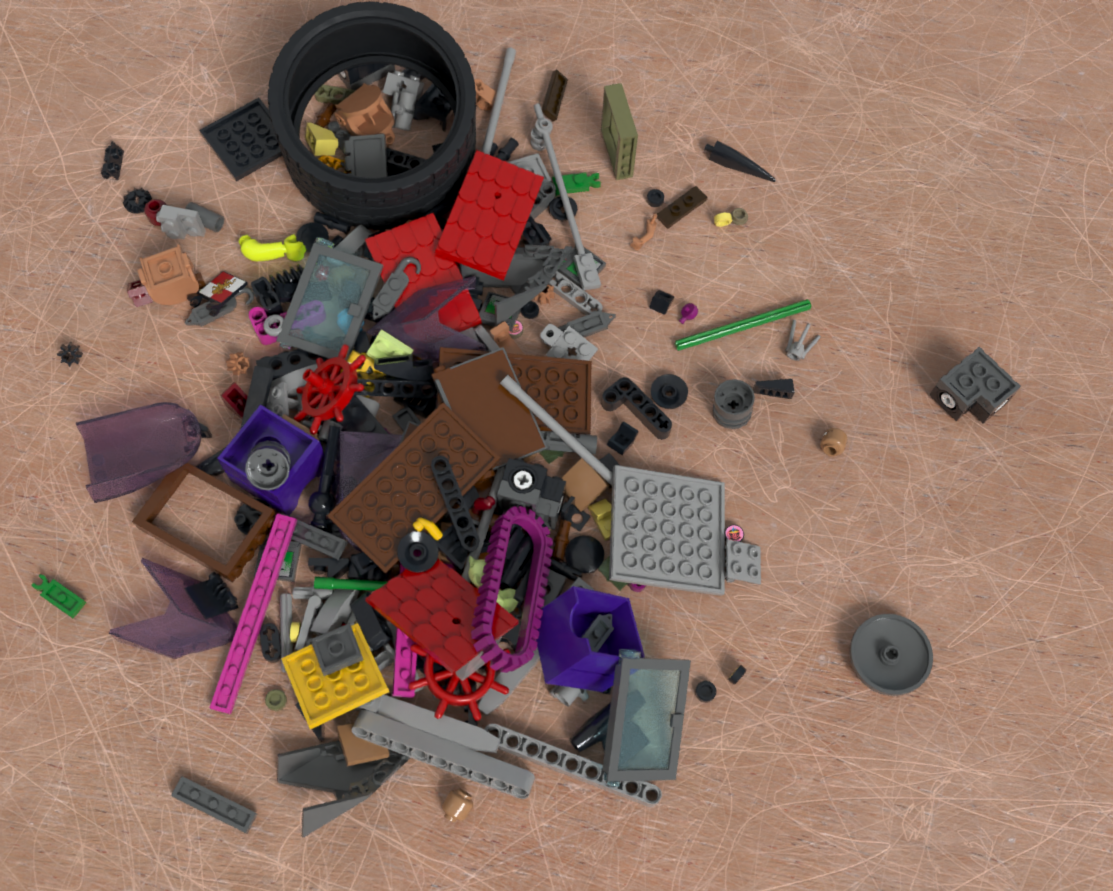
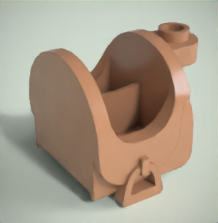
(366, 113)
(168, 276)

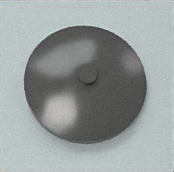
(891, 654)

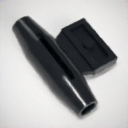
(518, 556)
(592, 731)

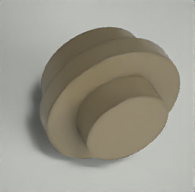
(739, 216)

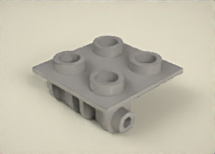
(742, 562)

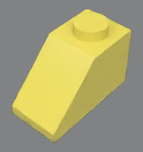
(320, 140)

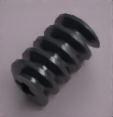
(292, 277)

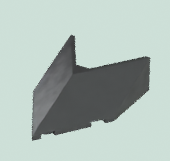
(527, 276)
(326, 769)

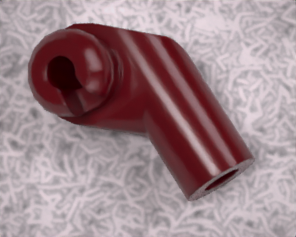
(482, 504)

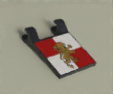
(218, 292)

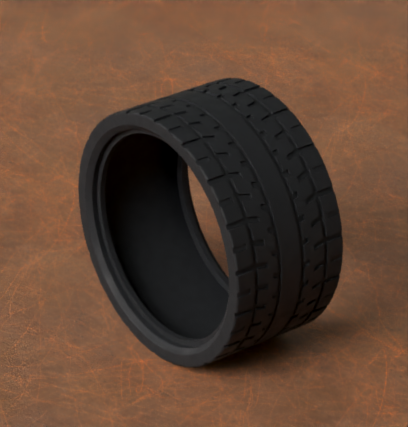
(356, 37)

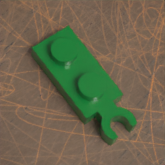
(578, 182)
(60, 596)

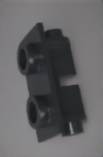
(113, 161)

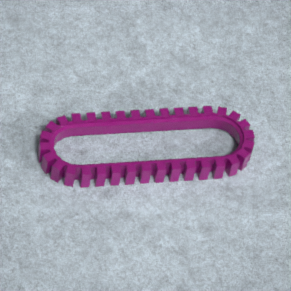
(490, 588)

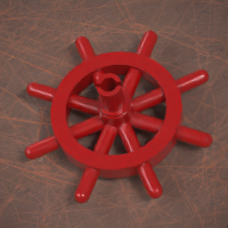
(329, 388)
(446, 696)

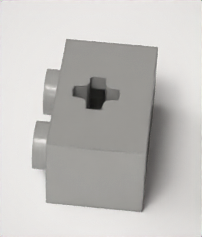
(394, 84)

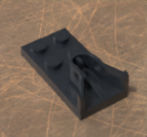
(433, 105)

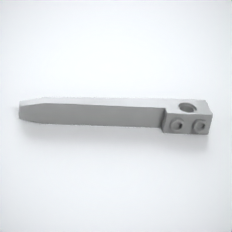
(493, 698)
(424, 720)

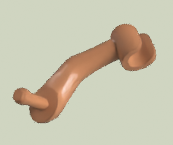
(651, 226)

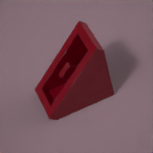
(235, 399)

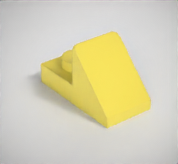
(602, 516)

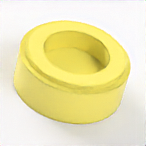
(722, 219)
(294, 631)

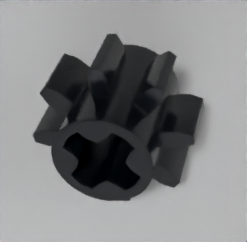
(478, 289)
(74, 351)

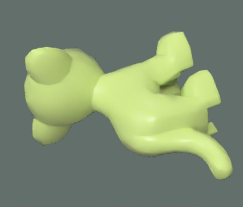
(505, 597)

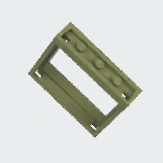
(621, 134)

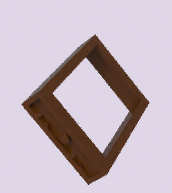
(246, 549)

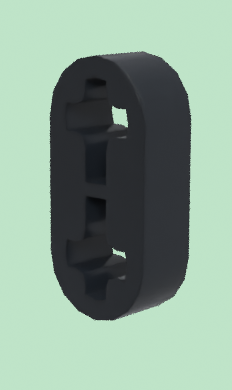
(265, 643)

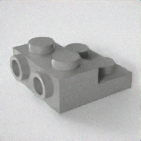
(179, 222)

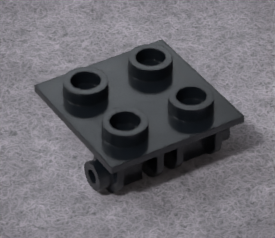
(212, 596)

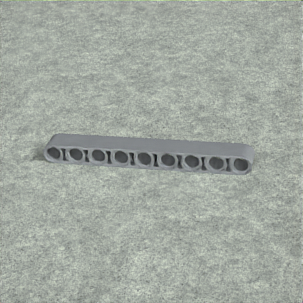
(443, 754)
(582, 763)

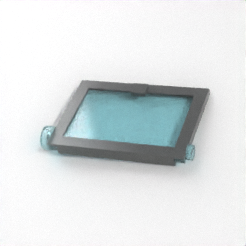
(329, 301)
(645, 718)

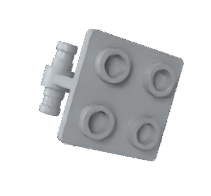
(280, 403)

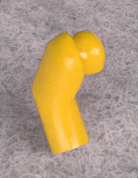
(429, 526)

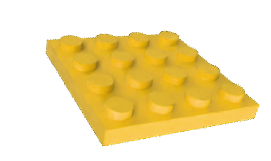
(337, 693)

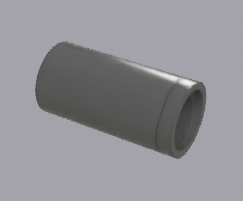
(209, 218)

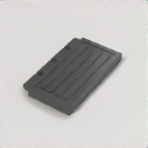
(367, 156)

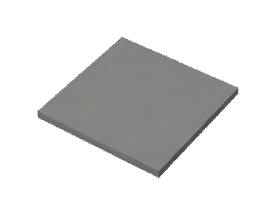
(667, 531)

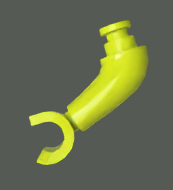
(268, 251)

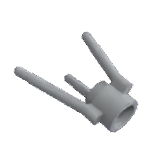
(796, 350)

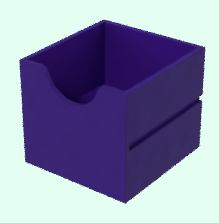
(304, 451)
(566, 656)

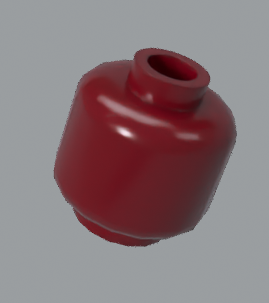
(151, 210)

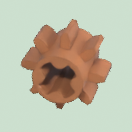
(545, 295)
(238, 363)

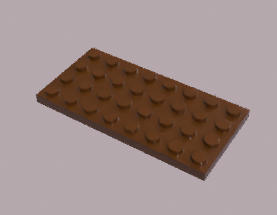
(554, 383)
(404, 488)

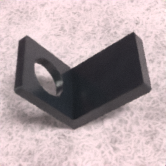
(568, 509)

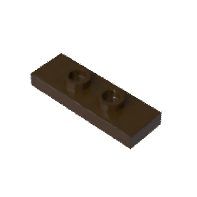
(554, 95)
(681, 207)

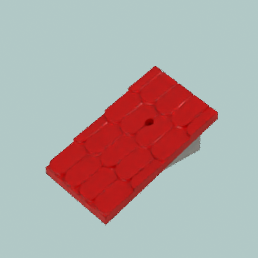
(489, 215)
(419, 241)
(437, 614)

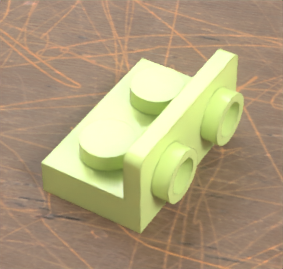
(387, 346)

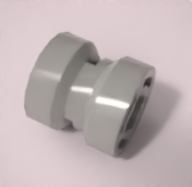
(537, 141)

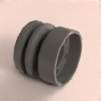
(734, 395)
(266, 476)

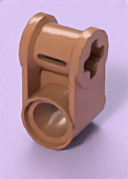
(484, 95)

